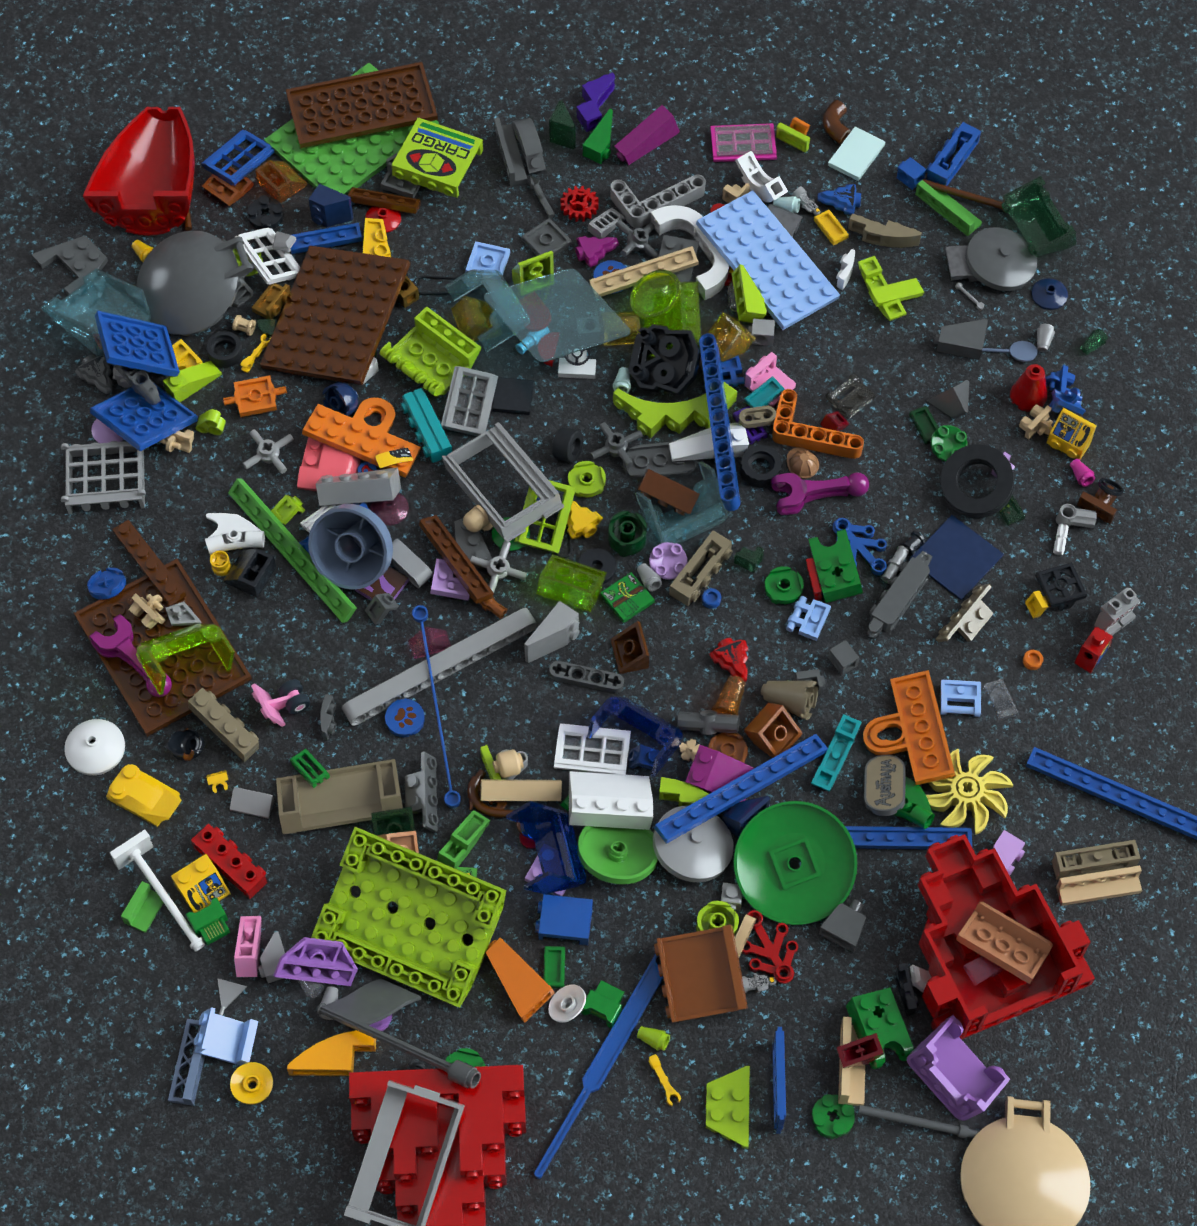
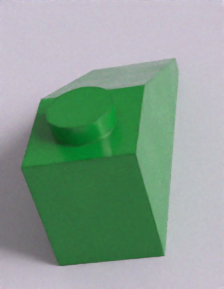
(598, 143)

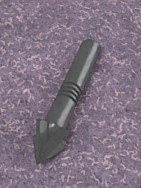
(534, 184)

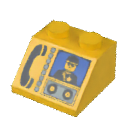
(1071, 434)
(200, 883)

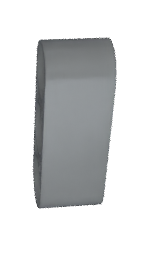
(409, 564)

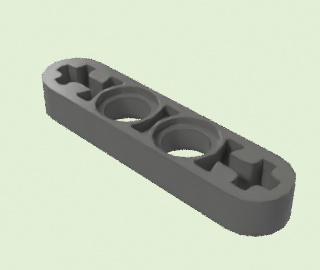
(585, 680)

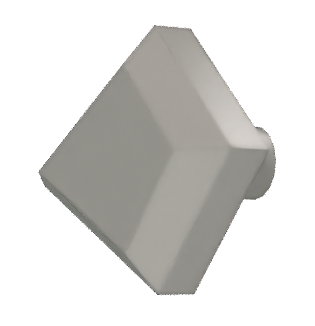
(283, 242)
(181, 614)

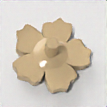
(689, 750)

